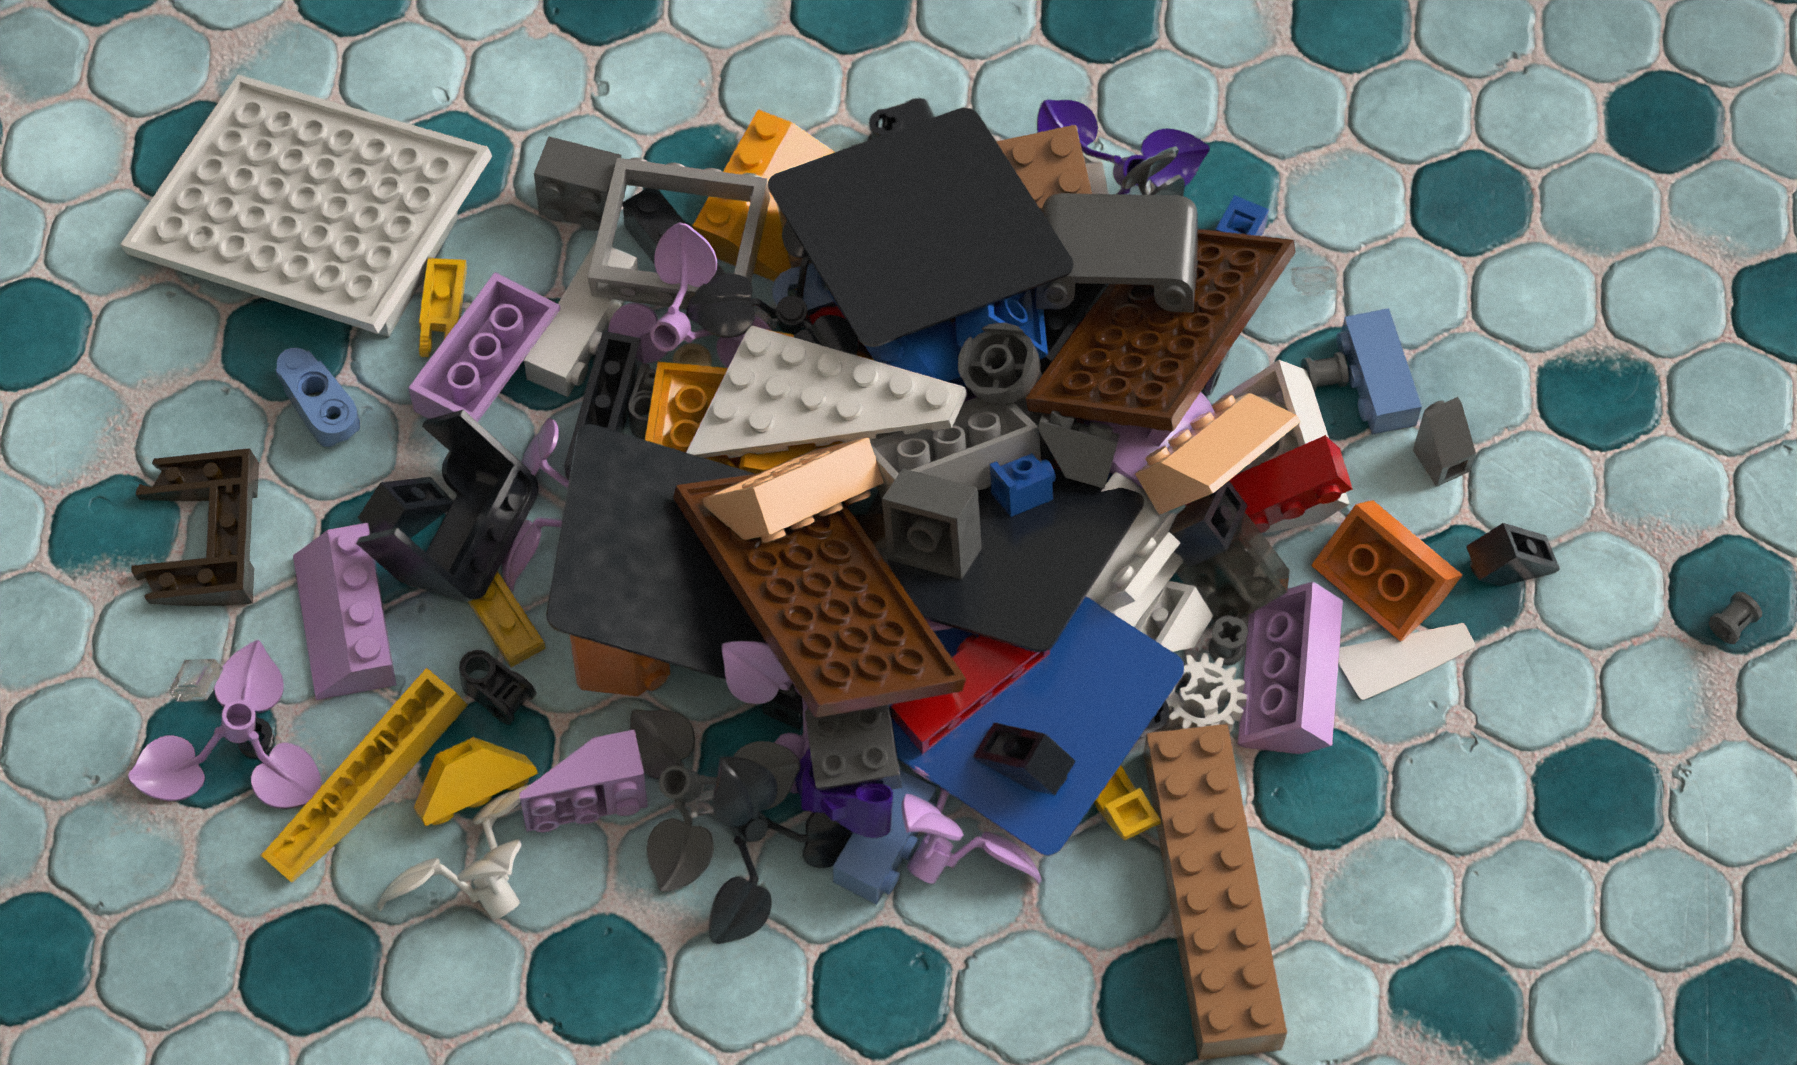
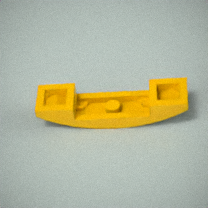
(1126, 807)

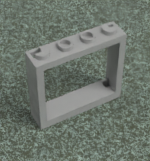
(647, 286)

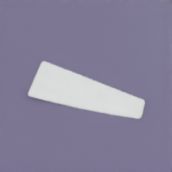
(1390, 662)

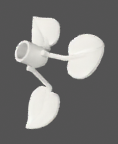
(489, 873)

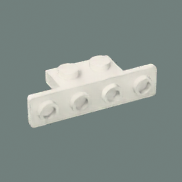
(1145, 576)

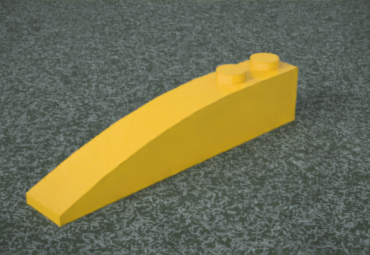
(366, 774)

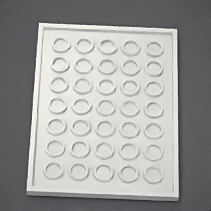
(307, 202)

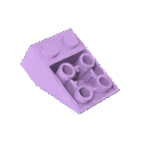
(588, 784)

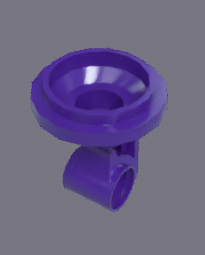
(858, 807)

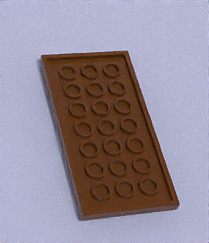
(1148, 363)
(827, 609)

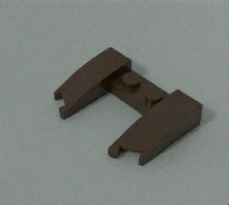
(226, 573)

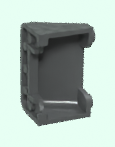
(1125, 243)

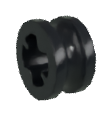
(267, 743)

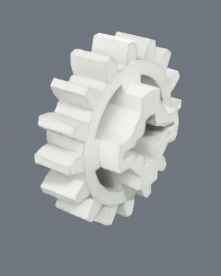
(1205, 691)

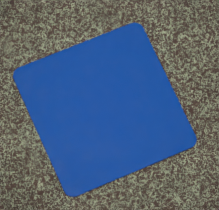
(1086, 696)

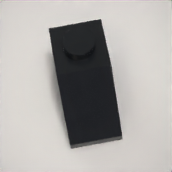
(405, 506)
(1208, 524)
(1511, 555)
(1025, 757)

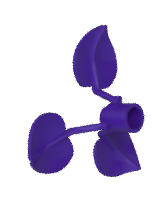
(1192, 150)

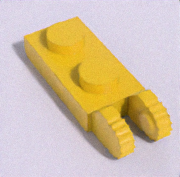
(441, 299)

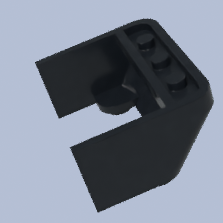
(479, 528)

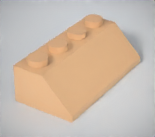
(1212, 450)
(798, 490)

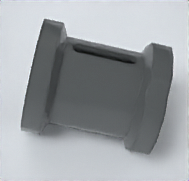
(1327, 371)
(1735, 617)
(1229, 640)

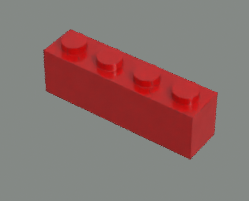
(1293, 483)
(988, 671)

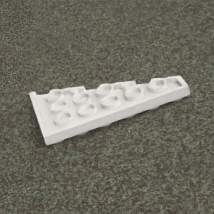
(806, 393)

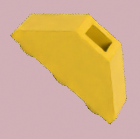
(469, 777)

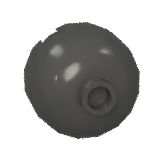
(999, 364)

